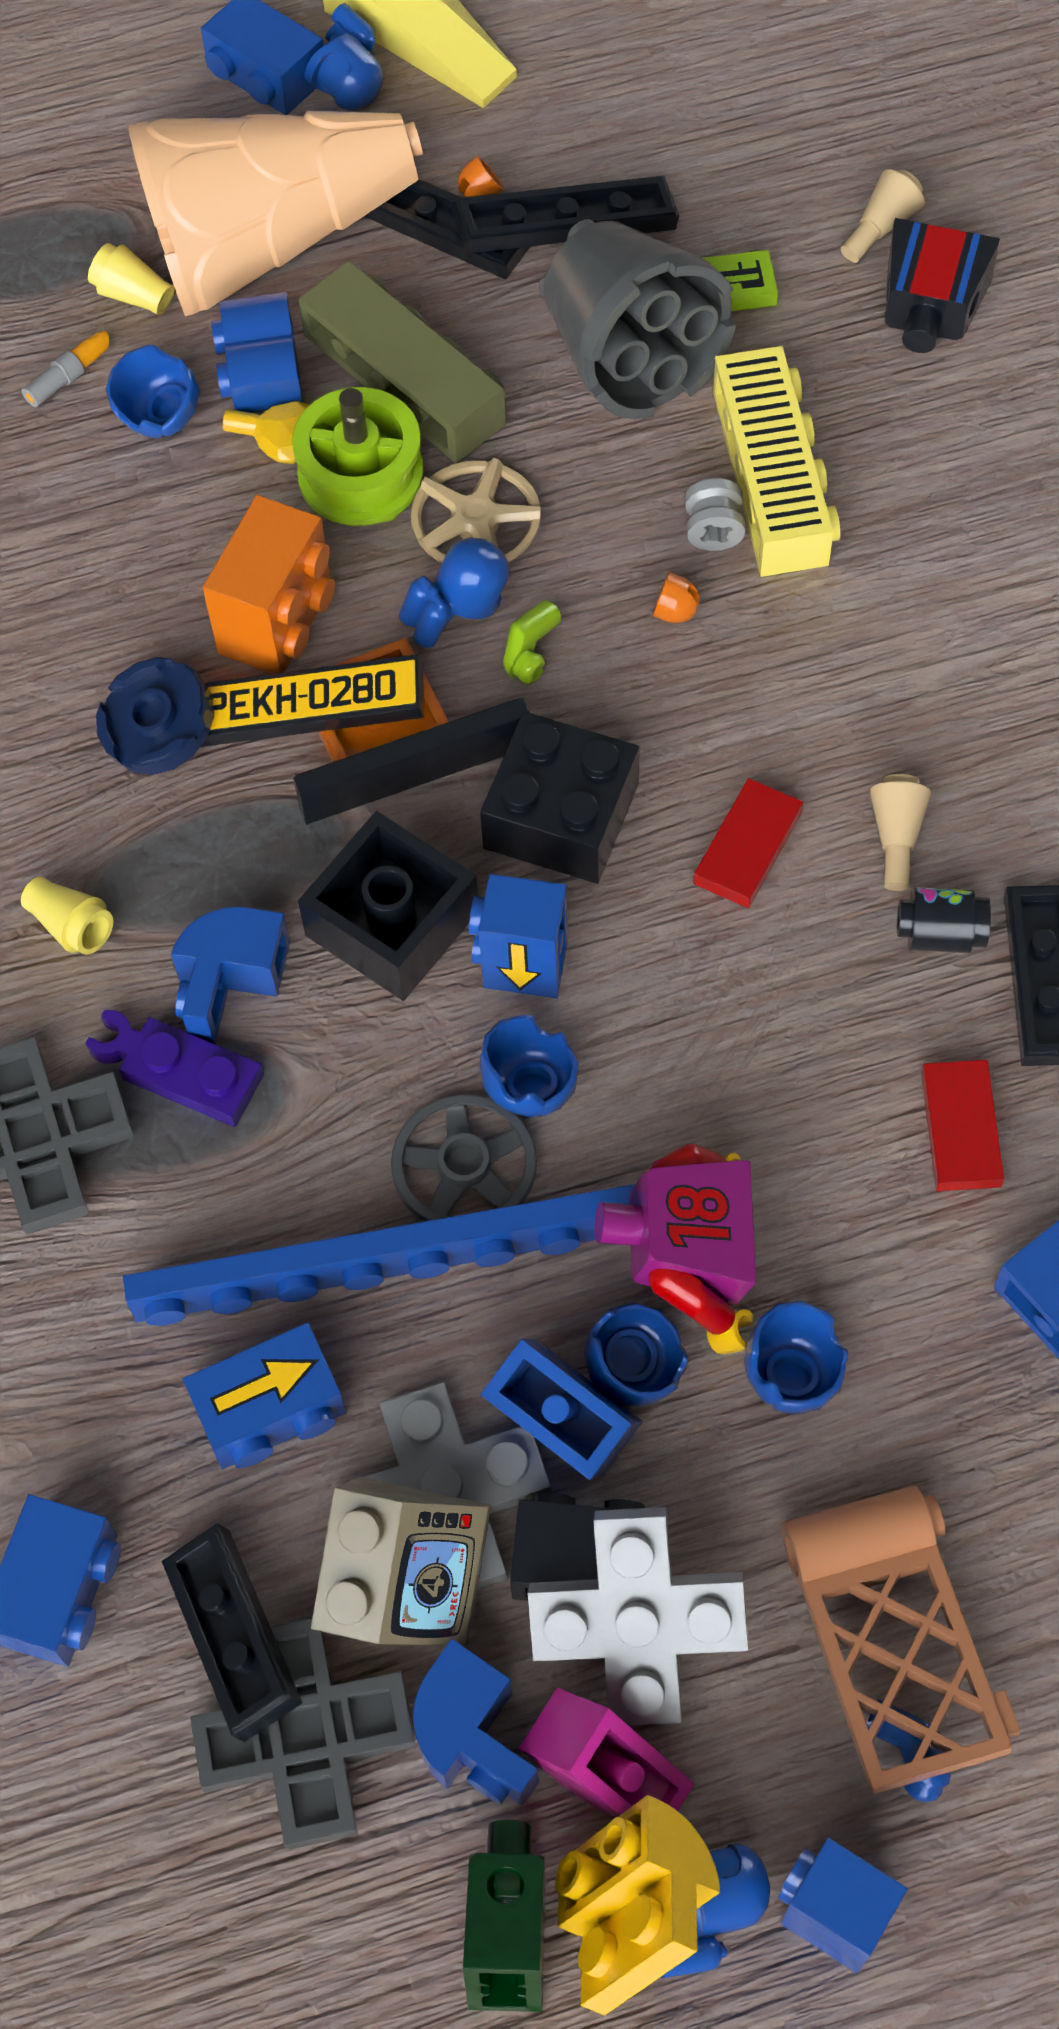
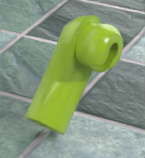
(522, 639)

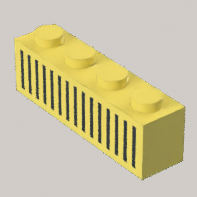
(774, 461)

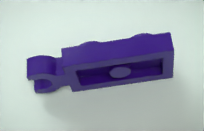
(180, 1067)

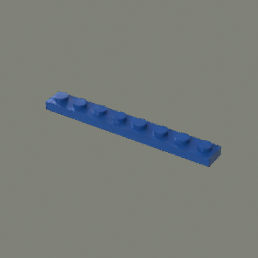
(366, 1258)

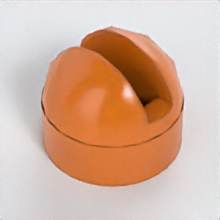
(478, 179)
(676, 600)

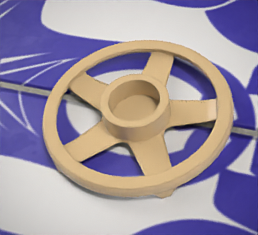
(476, 513)

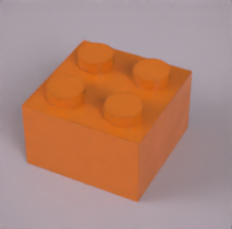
(269, 586)

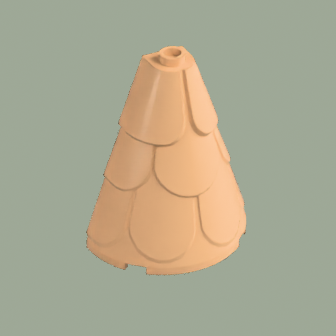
(263, 189)

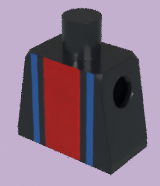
(936, 281)

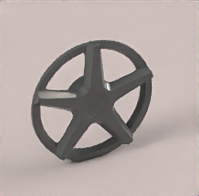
(462, 1158)

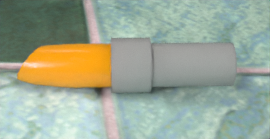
(66, 368)

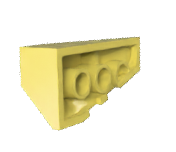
(439, 41)

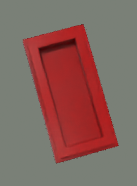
(748, 843)
(962, 1125)

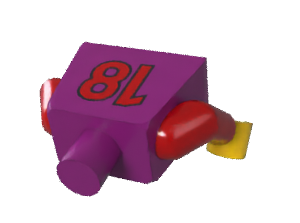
(691, 1237)

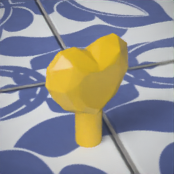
(271, 429)

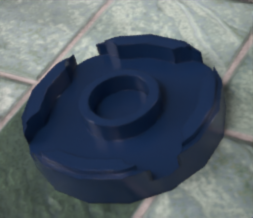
(155, 716)

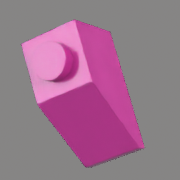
(601, 1756)

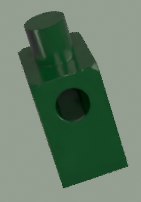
(505, 1939)

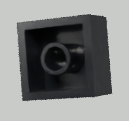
(560, 797)
(389, 905)

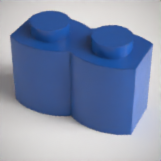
(259, 352)

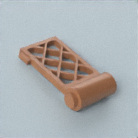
(878, 1544)

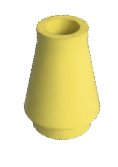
(128, 279)
(70, 916)

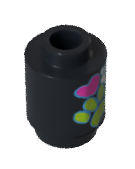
(944, 920)

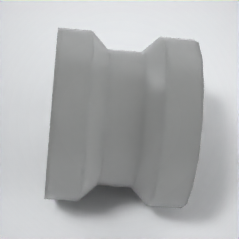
(714, 514)

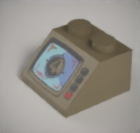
(400, 1565)

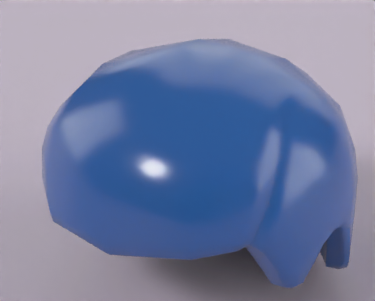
(152, 392)
(527, 1067)
(635, 1355)
(795, 1358)

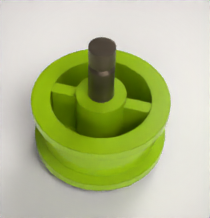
(358, 456)

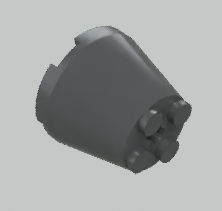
(637, 315)

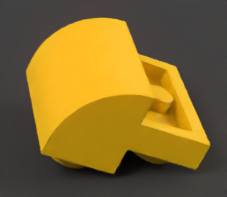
(634, 1900)

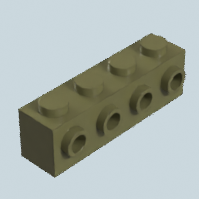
(398, 353)

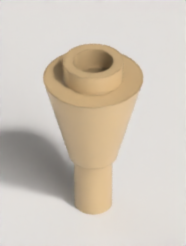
(895, 196)
(899, 813)

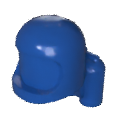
(347, 62)
(464, 586)
(739, 1905)

